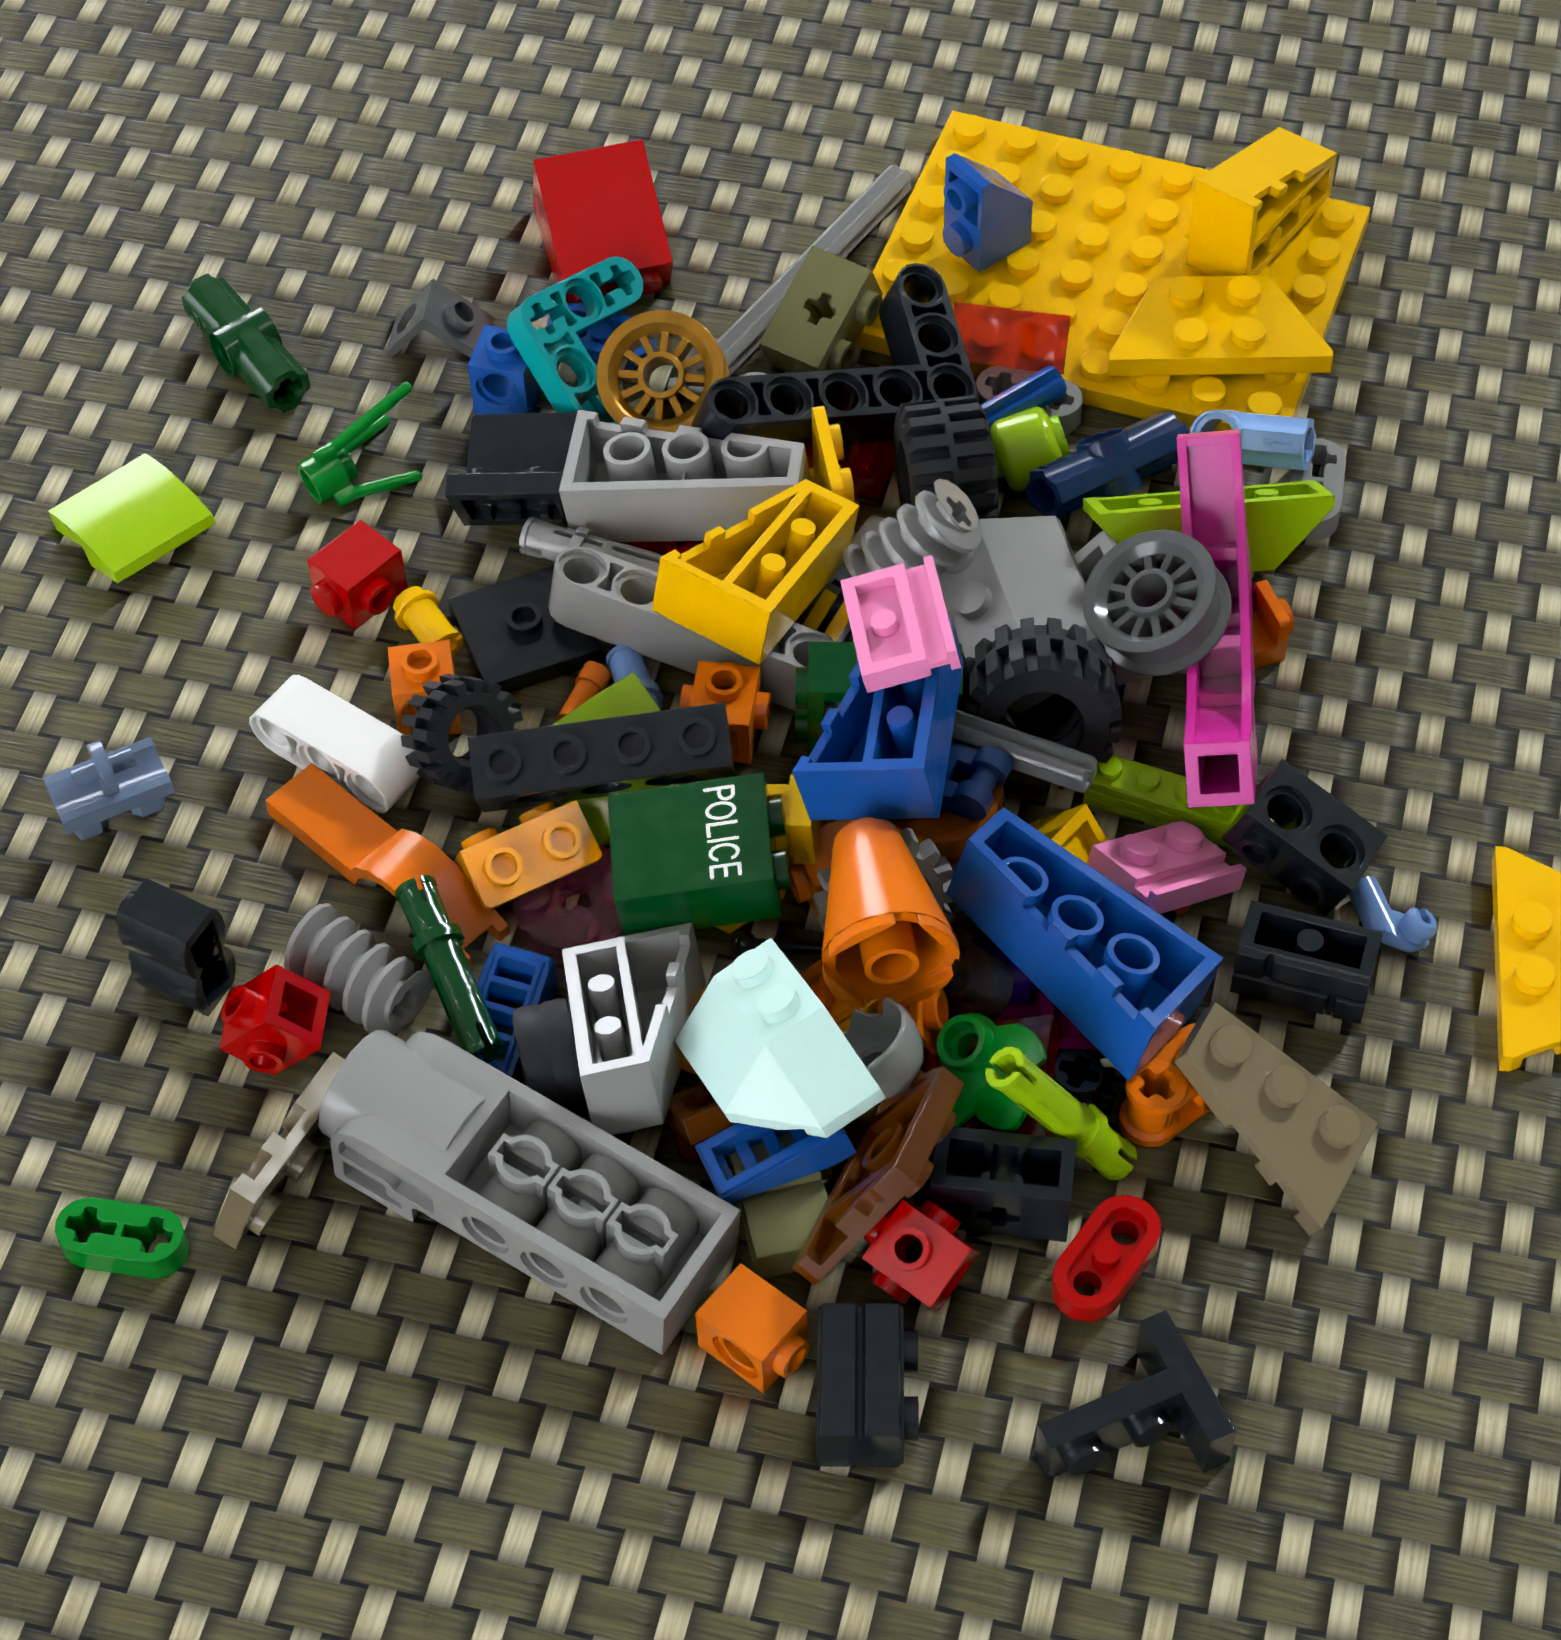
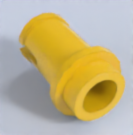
(419, 613)

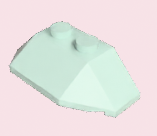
(775, 1049)

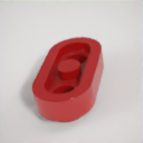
(1102, 1262)

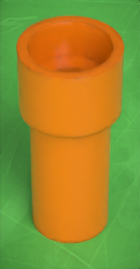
(589, 682)

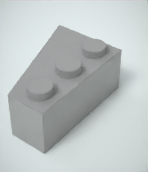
(626, 1013)

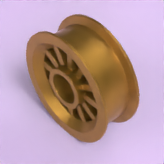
(638, 332)

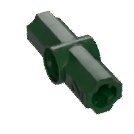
(246, 343)

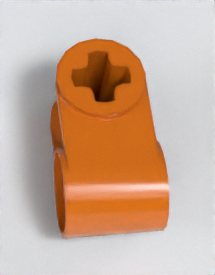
(1160, 1098)

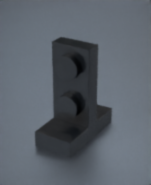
(1142, 1411)

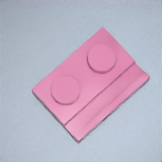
(899, 624)
(1167, 866)

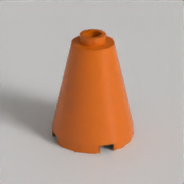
(882, 921)

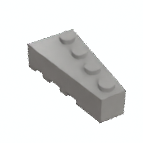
(669, 484)

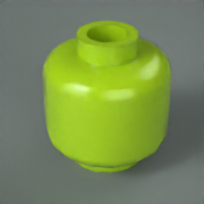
(1025, 443)

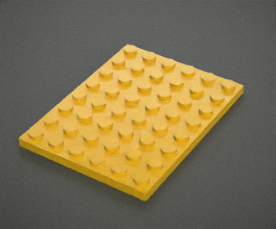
(1097, 242)

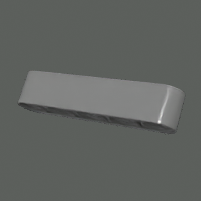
(615, 605)

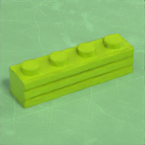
(1154, 798)

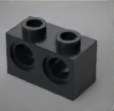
(1309, 827)

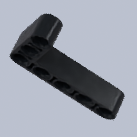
(863, 401)

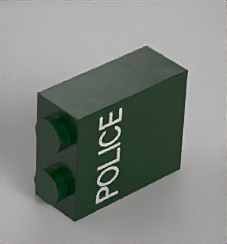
(697, 854)

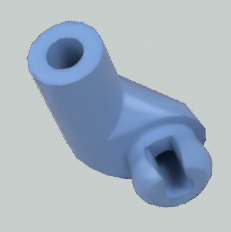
(1401, 931)

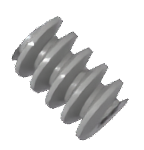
(937, 526)
(358, 973)

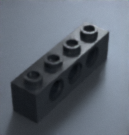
(600, 757)

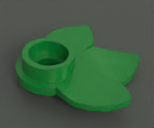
(977, 1095)

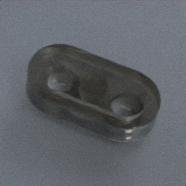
(980, 979)

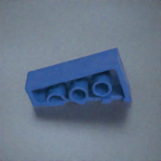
(1083, 940)

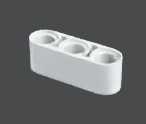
(343, 741)

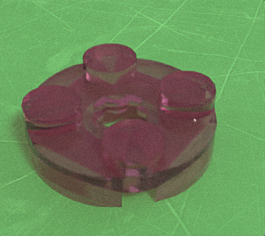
(551, 927)

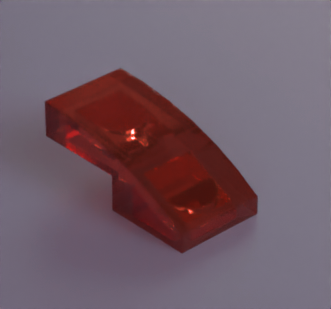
(1013, 336)

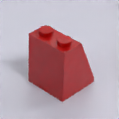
(601, 208)

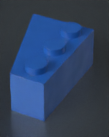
(883, 750)

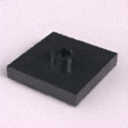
(515, 636)

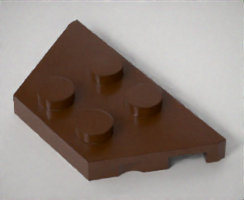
(887, 1166)

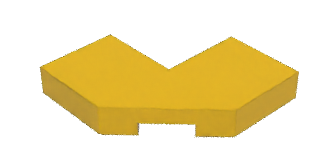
(800, 830)

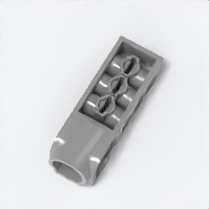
(526, 1182)

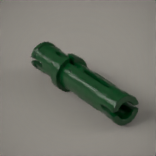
(439, 946)

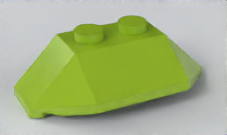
(1276, 517)

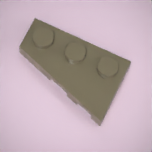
(1286, 1115)
(252, 1198)

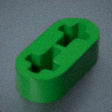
(120, 1243)

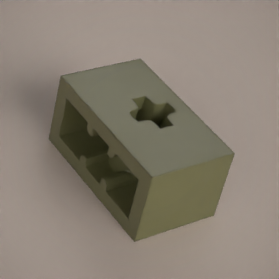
(822, 315)

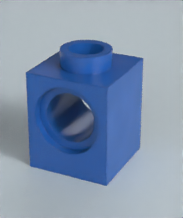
(500, 376)

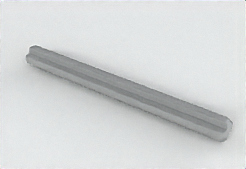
(837, 239)

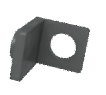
(441, 314)

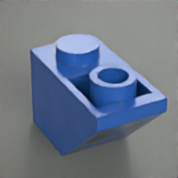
(983, 213)

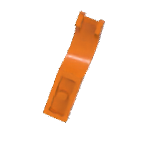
(368, 848)

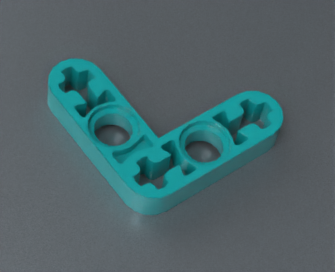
(560, 341)

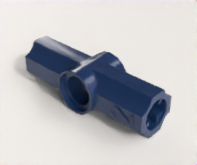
(1105, 464)

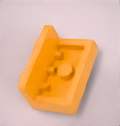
(530, 855)

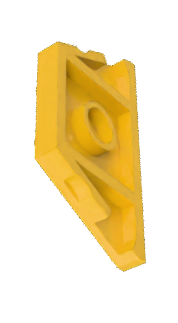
(1217, 329)
(1526, 956)

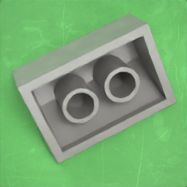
(1013, 575)

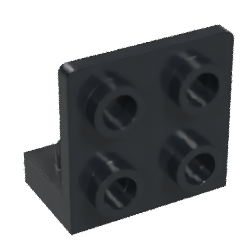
(513, 469)

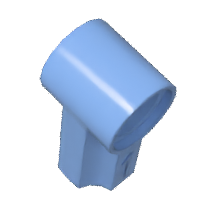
(1266, 438)

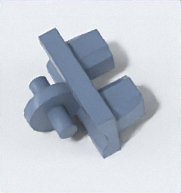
(109, 786)

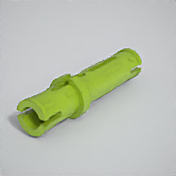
(1061, 1113)

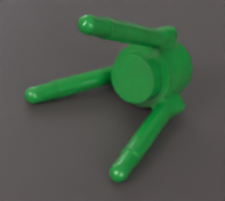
(331, 469)

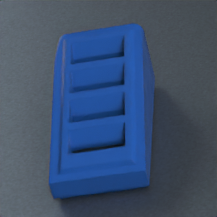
(517, 978)
(783, 1166)

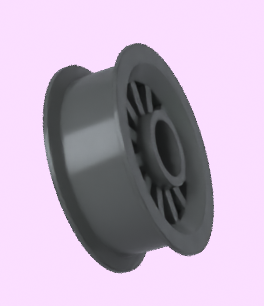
(1175, 630)

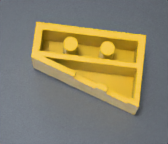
(1256, 203)
(759, 574)

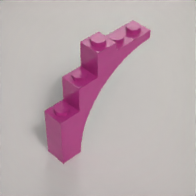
(1220, 686)

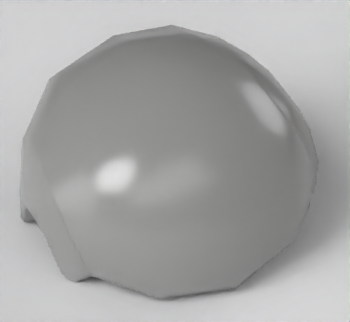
(887, 1046)

